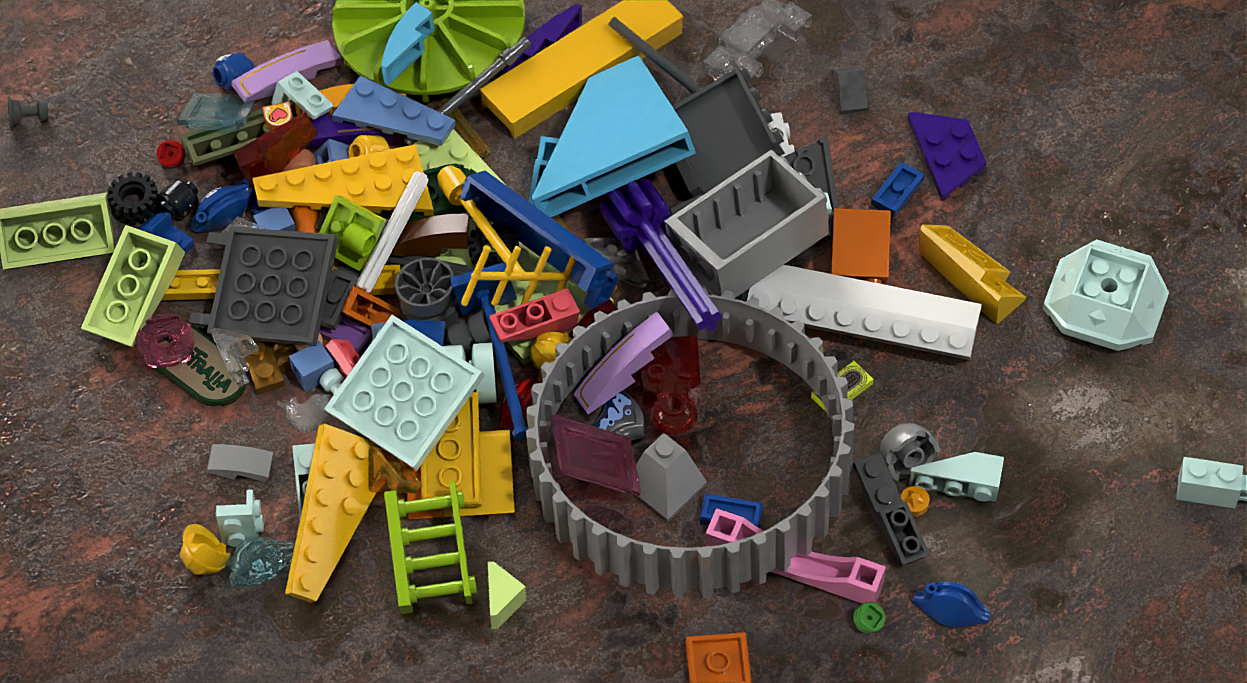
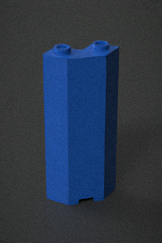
(538, 230)

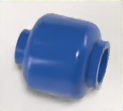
(229, 68)

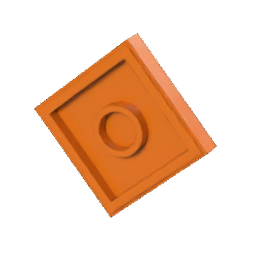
(718, 658)

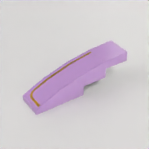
(306, 60)
(623, 360)

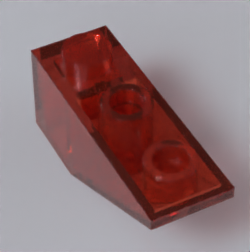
(276, 148)

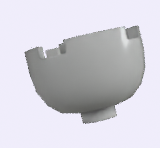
(907, 447)

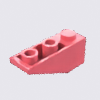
(526, 321)

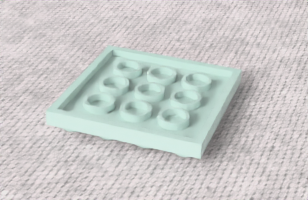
(404, 392)

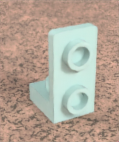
(300, 91)

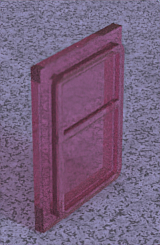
(595, 455)

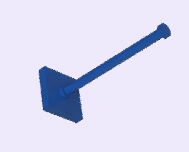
(479, 300)

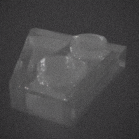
(626, 265)

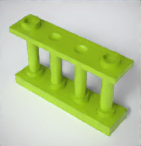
(406, 565)

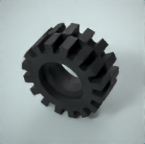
(130, 186)
(478, 240)

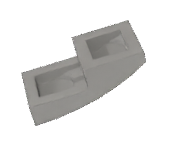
(239, 460)

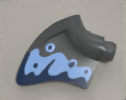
(622, 417)

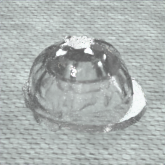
(306, 416)

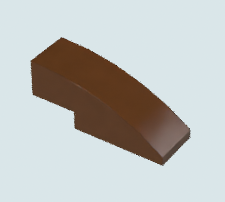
(431, 234)

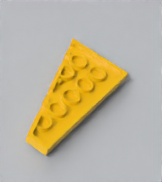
(368, 180)
(331, 509)

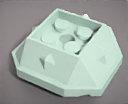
(1113, 318)

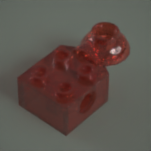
(673, 383)

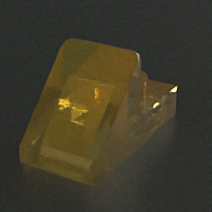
(390, 473)

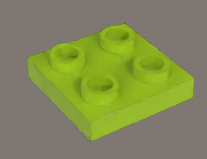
(356, 231)

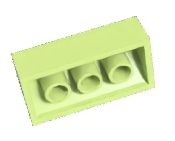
(55, 231)

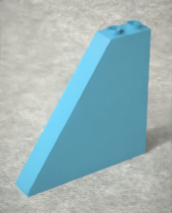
(612, 138)

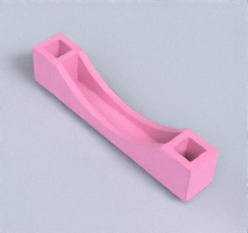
(843, 576)

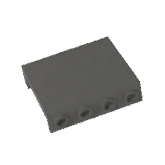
(725, 130)

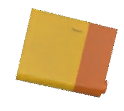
(496, 480)

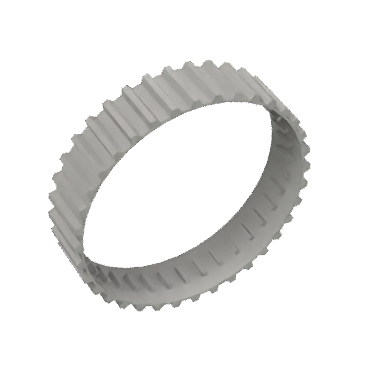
(700, 566)

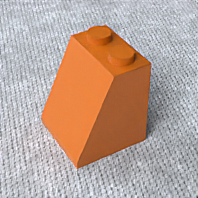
(861, 244)

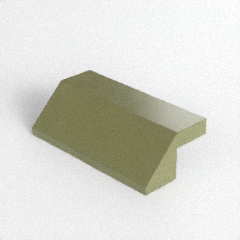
(209, 144)

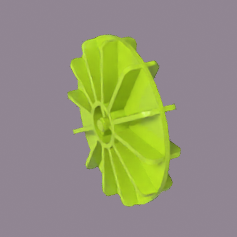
(459, 49)

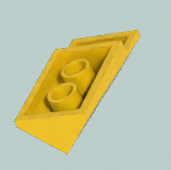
(970, 270)

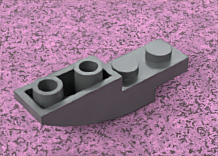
(889, 511)

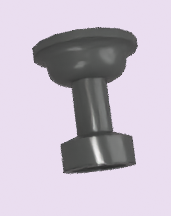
(16, 111)

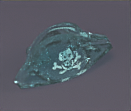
(258, 560)

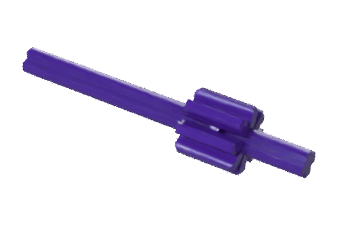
(638, 220)

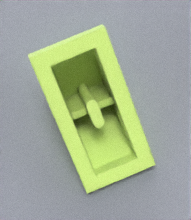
(505, 594)

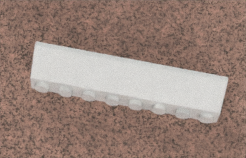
(871, 310)

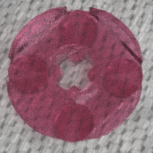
(170, 354)

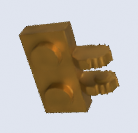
(265, 369)

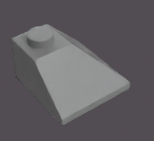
(667, 477)

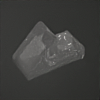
(233, 349)

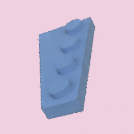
(393, 113)

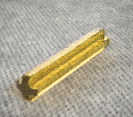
(467, 132)

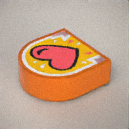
(277, 114)

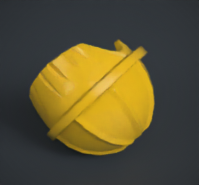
(544, 348)
(202, 551)

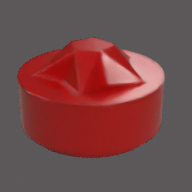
(171, 154)

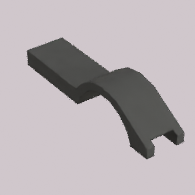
(338, 291)

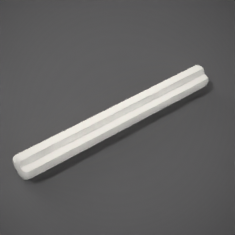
(392, 231)

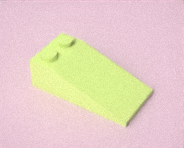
(132, 285)

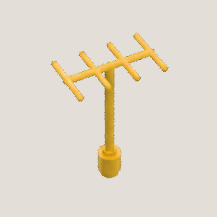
(450, 182)

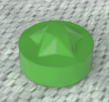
(869, 617)

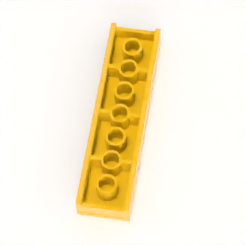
(562, 70)

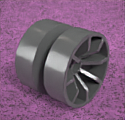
(427, 291)

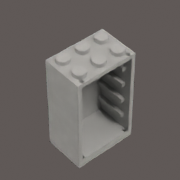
(749, 225)

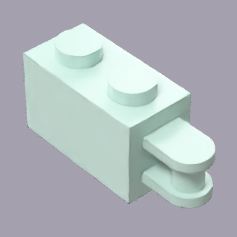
(1211, 483)

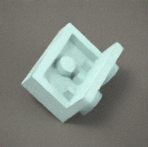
(240, 521)

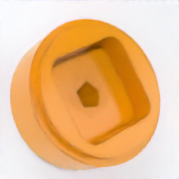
(917, 500)

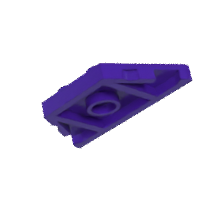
(948, 150)

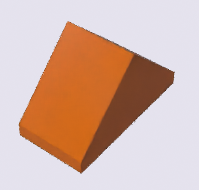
(367, 308)

